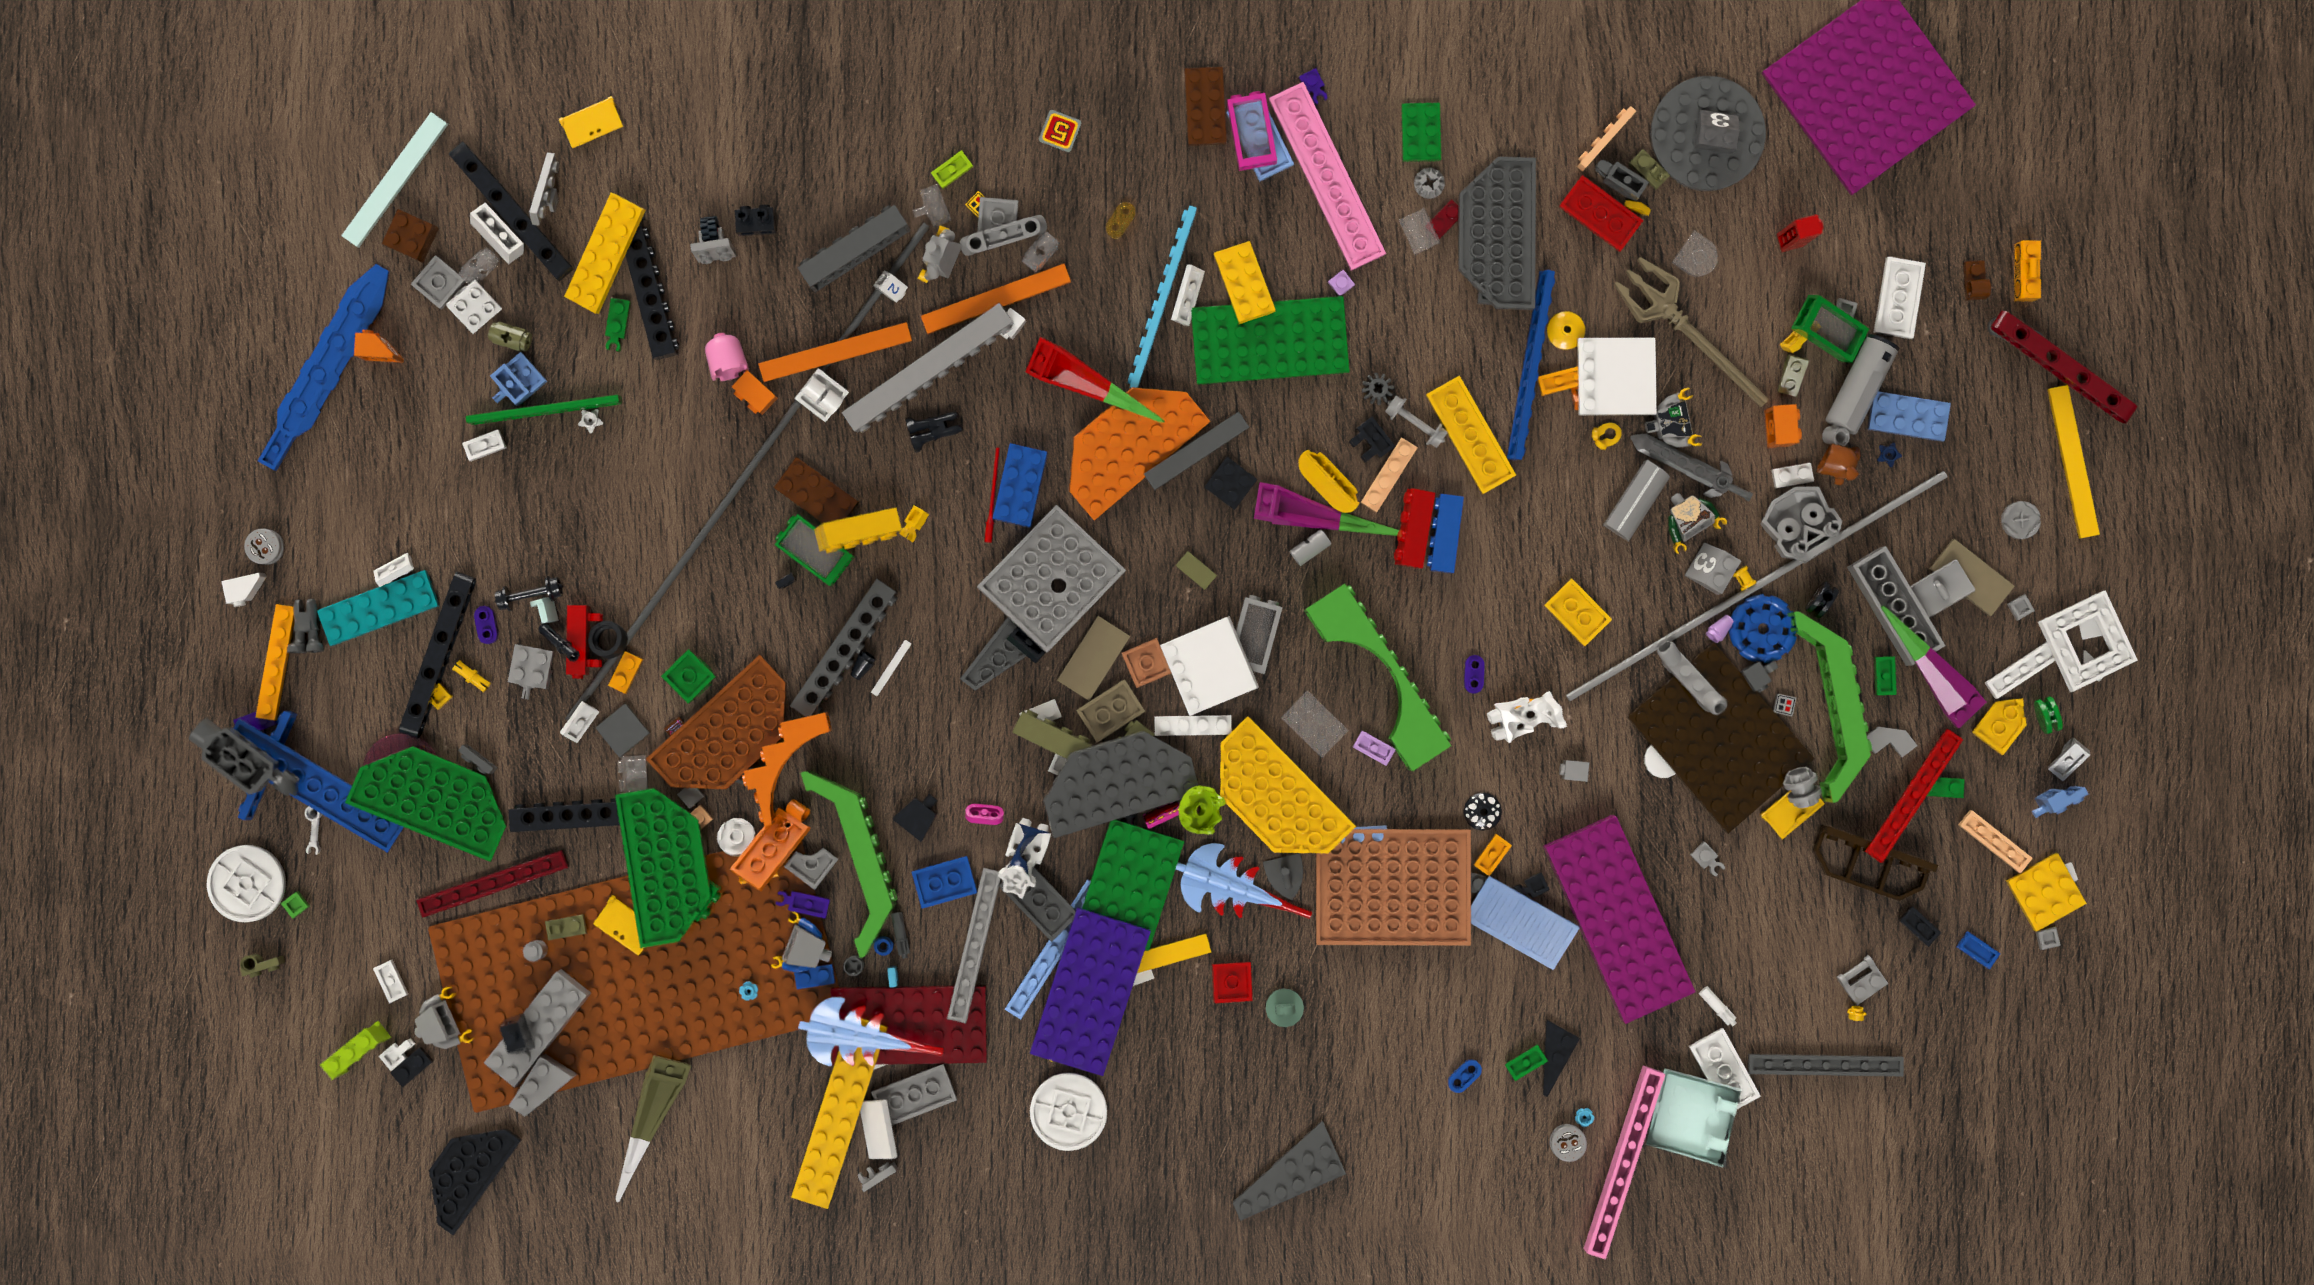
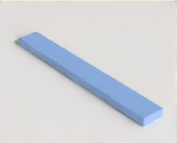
(1042, 966)

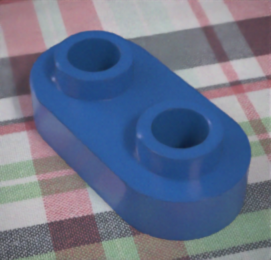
(1465, 1077)

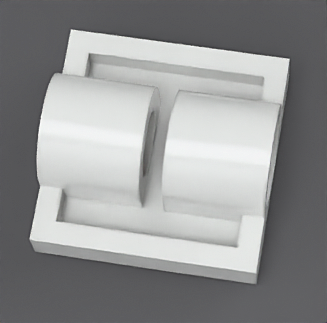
(821, 395)

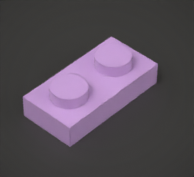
(1374, 748)

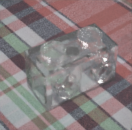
(633, 773)

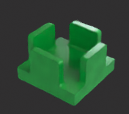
(689, 676)

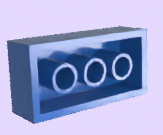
(1020, 485)

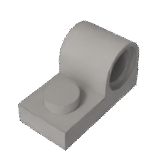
(2070, 759)

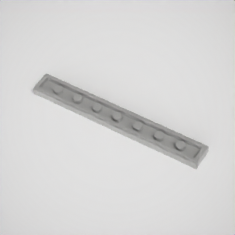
(974, 946)

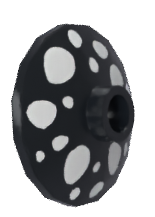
(1473, 807)

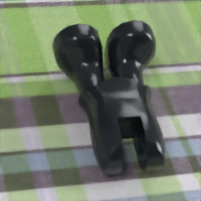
(937, 427)

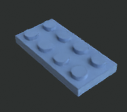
(1909, 416)

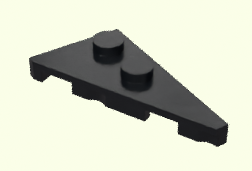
(1558, 1049)

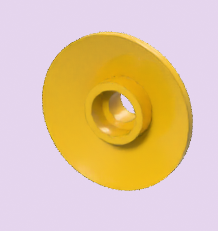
(1556, 332)

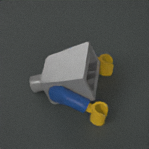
(803, 948)

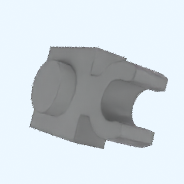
(1706, 857)

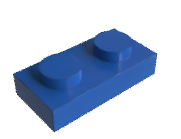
(815, 977)

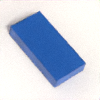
(1978, 950)

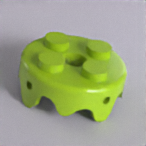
(1209, 814)

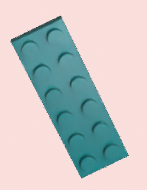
(378, 608)

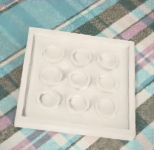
(1616, 376)
(1209, 666)

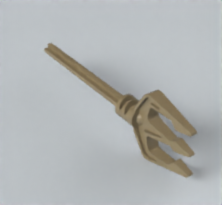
(1664, 306)

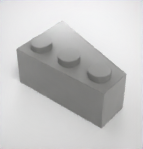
(540, 1084)

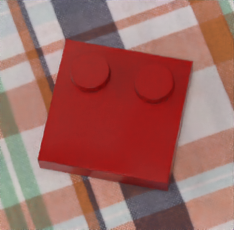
(1232, 982)

